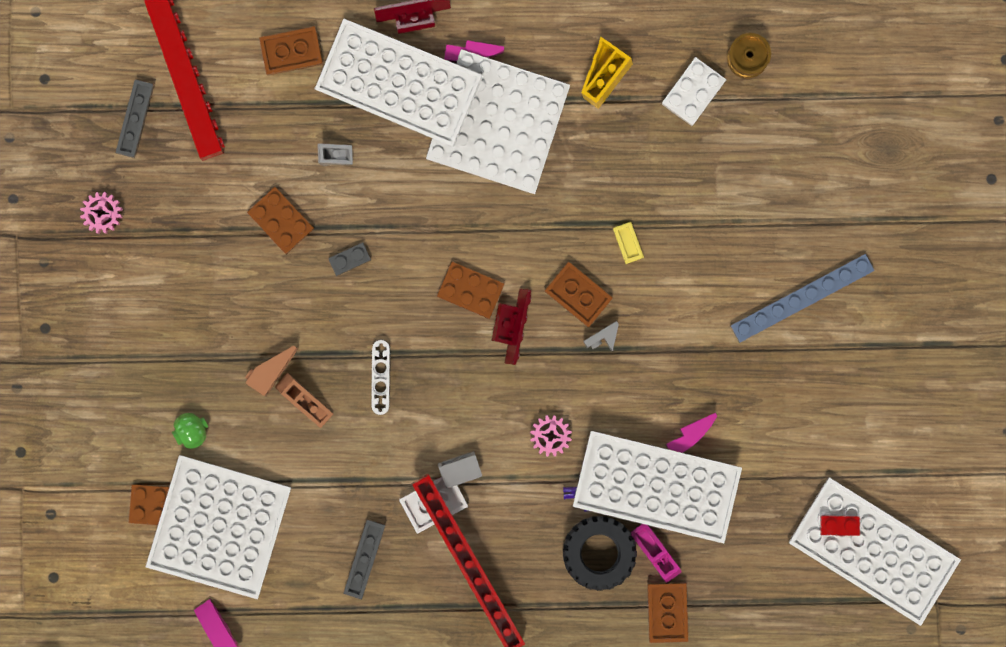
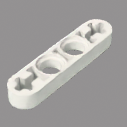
(383, 377)

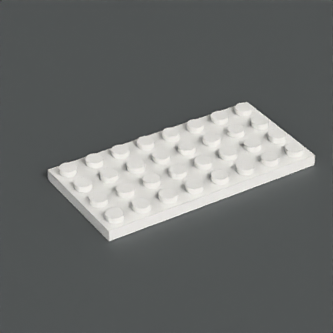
(399, 82)
(657, 487)
(885, 558)

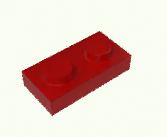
(840, 525)

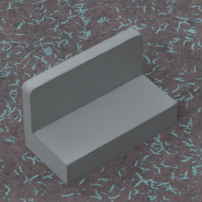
(460, 469)

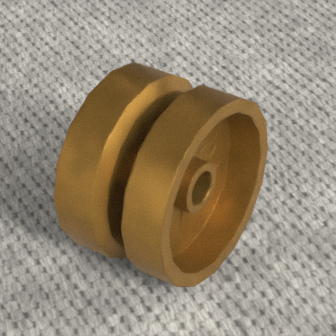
(758, 61)

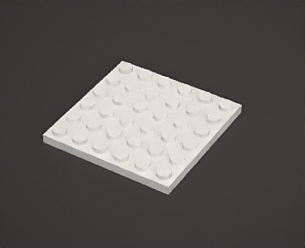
(506, 125)
(218, 527)

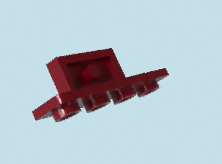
(412, 14)
(510, 325)

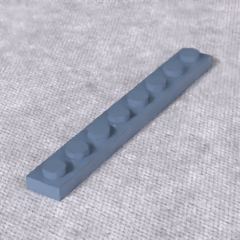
(802, 298)

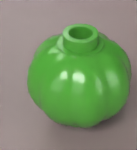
(190, 430)

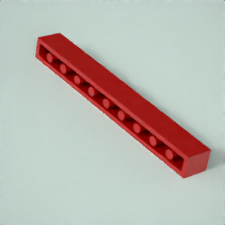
(185, 78)
(467, 562)

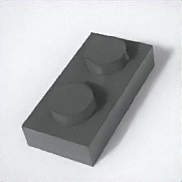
(349, 259)

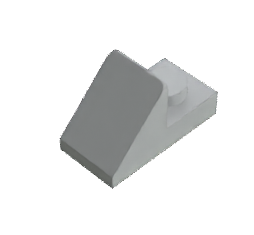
(334, 154)
(607, 334)

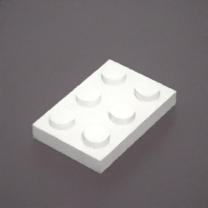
(693, 91)
(417, 512)

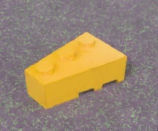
(605, 73)

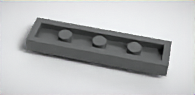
(134, 118)
(364, 559)

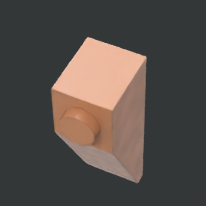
(267, 374)
(303, 400)

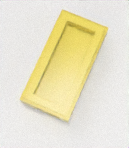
(628, 243)

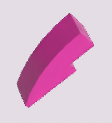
(482, 49)
(691, 434)
(655, 552)
(214, 625)

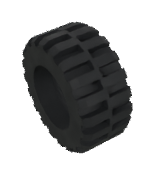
(599, 579)

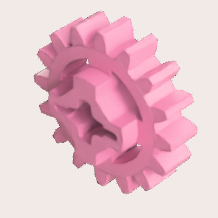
(100, 220)
(548, 448)

